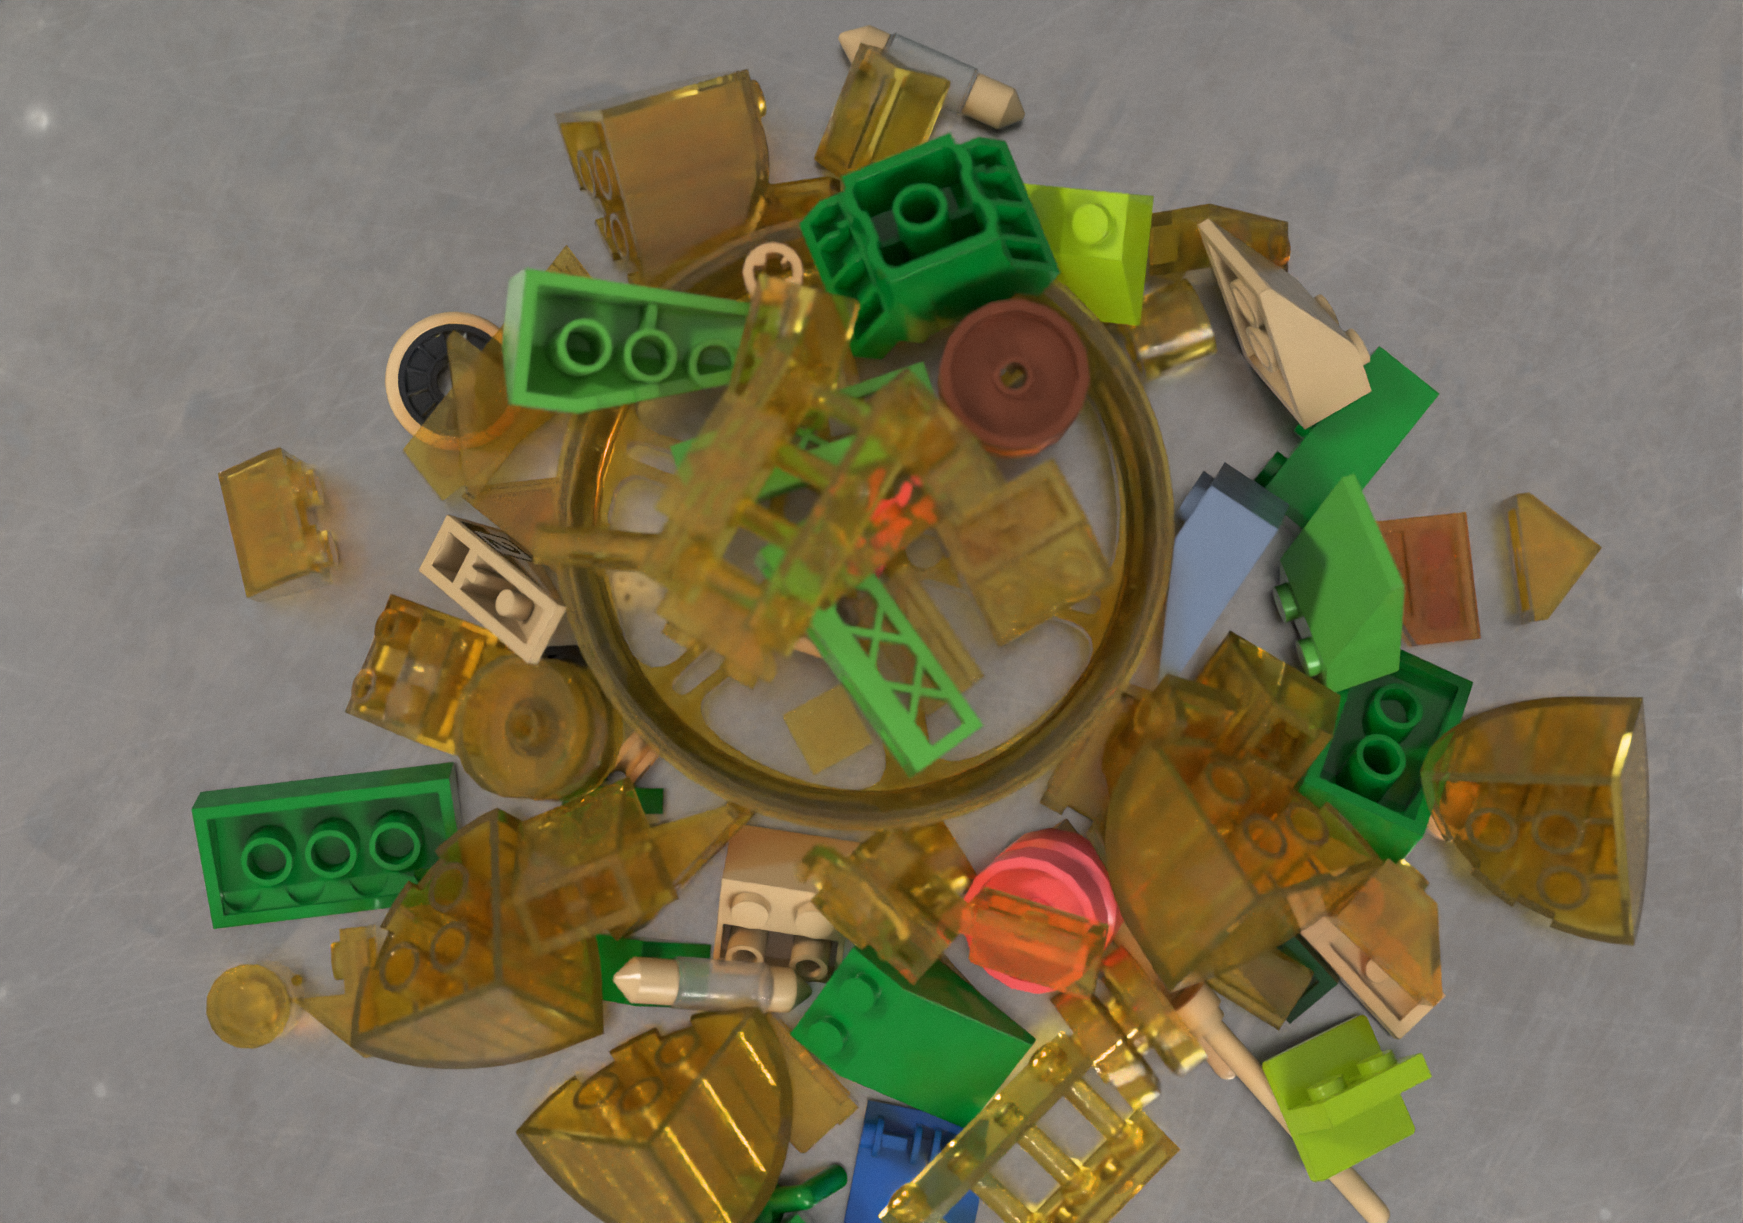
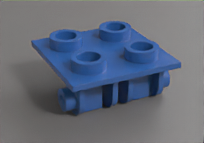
(891, 1153)

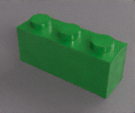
(1348, 441)

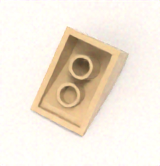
(1286, 331)

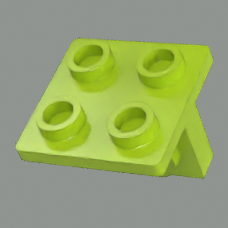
(1343, 1096)

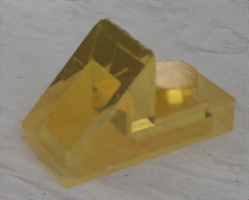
(879, 543)
(348, 958)

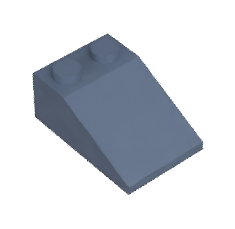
(1222, 538)

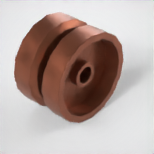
(1014, 338)

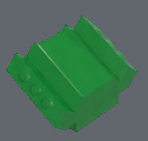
(928, 240)

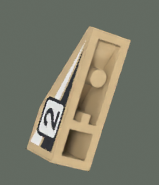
(496, 584)

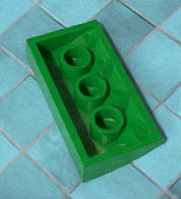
(322, 842)

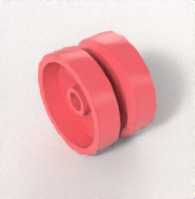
(1056, 871)

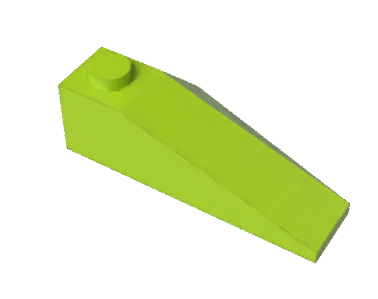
(1098, 246)

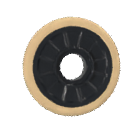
(419, 358)

